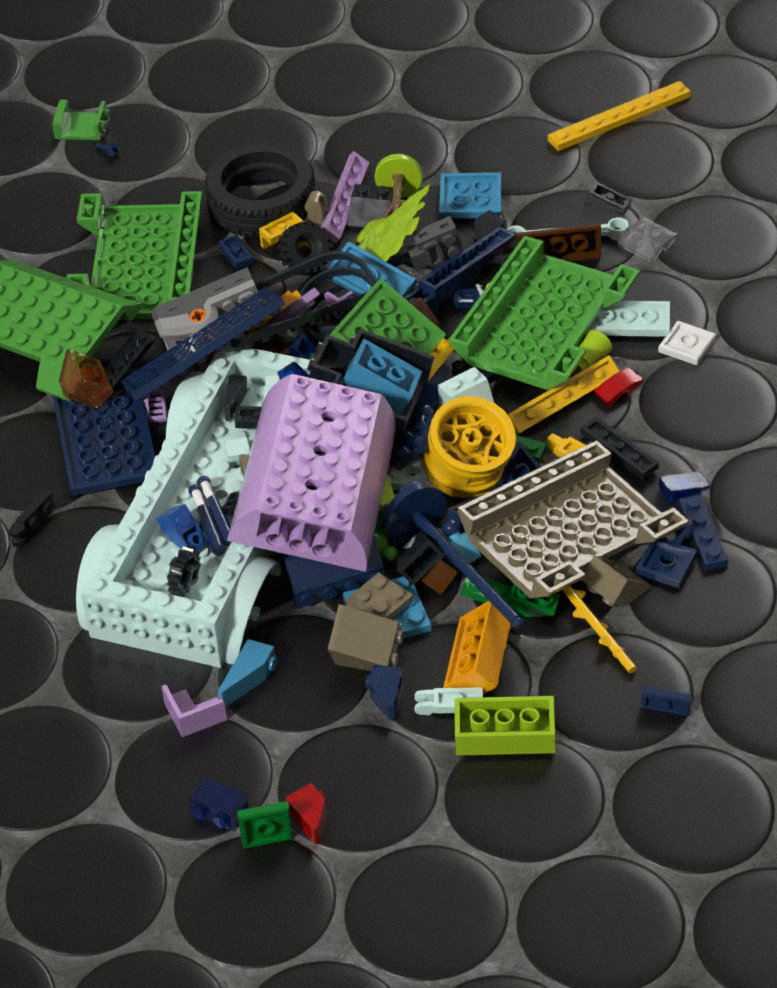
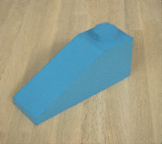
(248, 670)

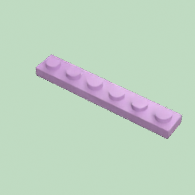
(339, 207)

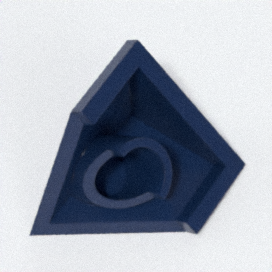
(519, 464)

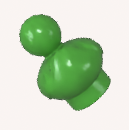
(387, 552)

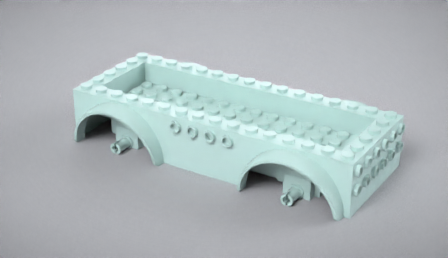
(126, 564)

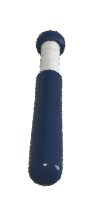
(215, 508)
(210, 528)

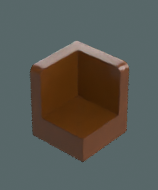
(439, 576)

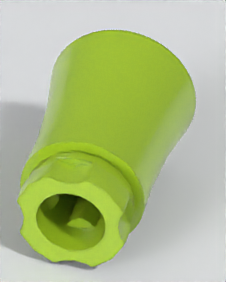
(596, 346)

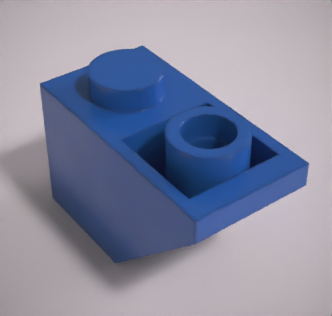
(182, 528)

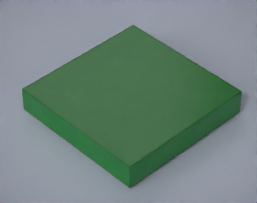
(265, 825)

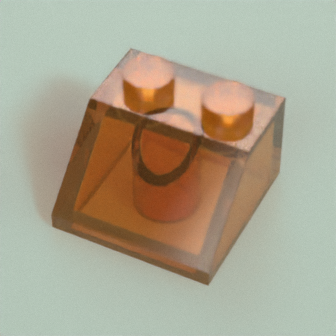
(84, 379)

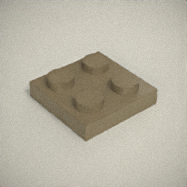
(380, 597)

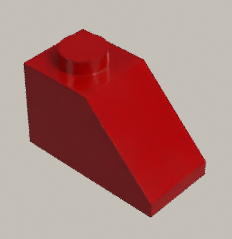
(309, 811)

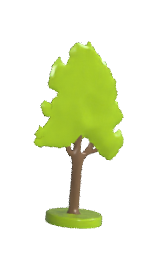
(386, 235)

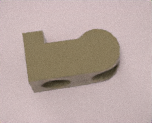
(316, 207)

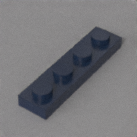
(704, 534)

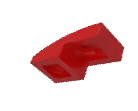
(618, 384)

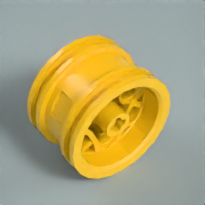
(474, 430)

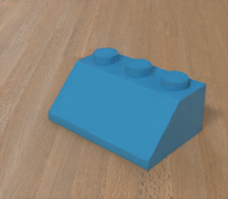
(382, 373)

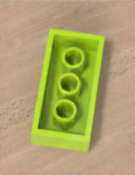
(504, 725)

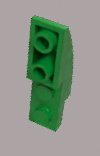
(515, 598)

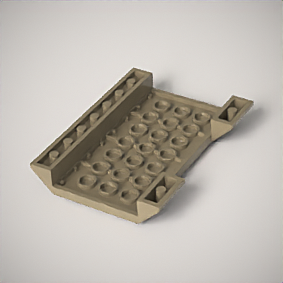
(559, 517)

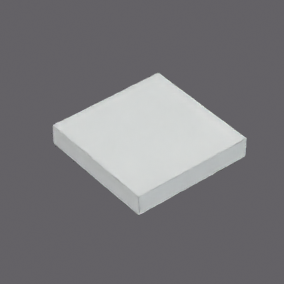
(687, 343)

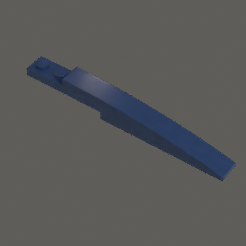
(461, 268)

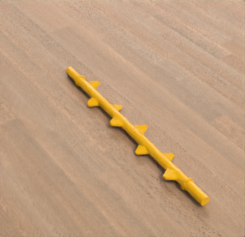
(606, 639)

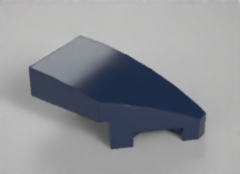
(466, 297)

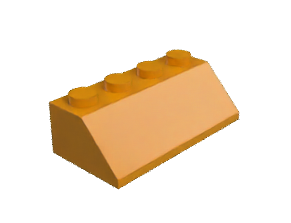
(478, 649)

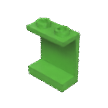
(79, 124)

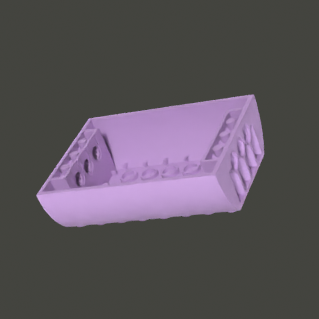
(340, 516)

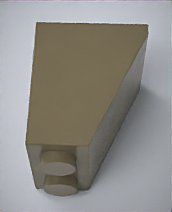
(364, 639)

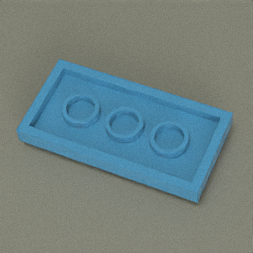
(391, 275)

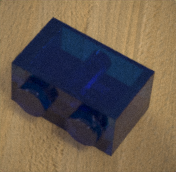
(217, 803)

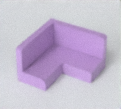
(191, 717)

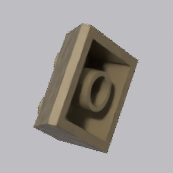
(613, 581)

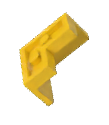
(271, 232)

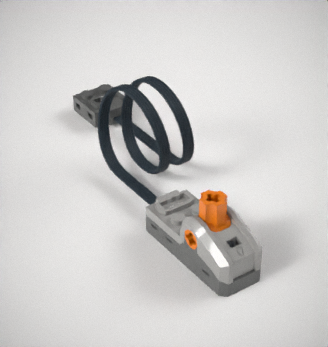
(198, 308)

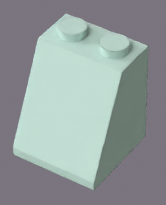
(465, 384)

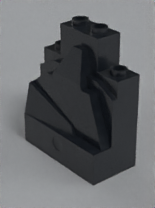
(335, 356)

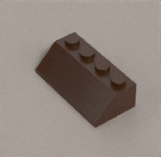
(568, 242)

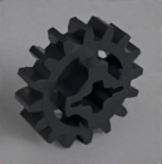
(183, 571)

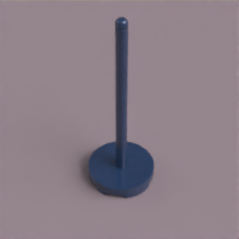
(421, 508)

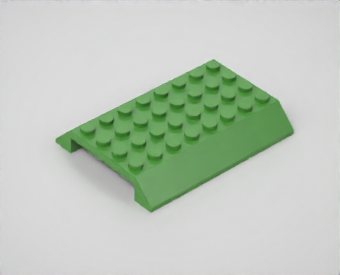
(142, 249)
(50, 314)
(537, 315)

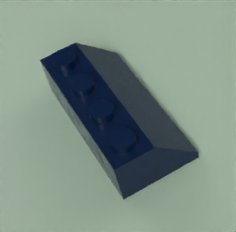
(319, 581)

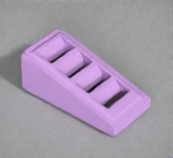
(160, 418)

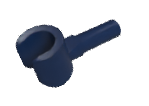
(111, 148)

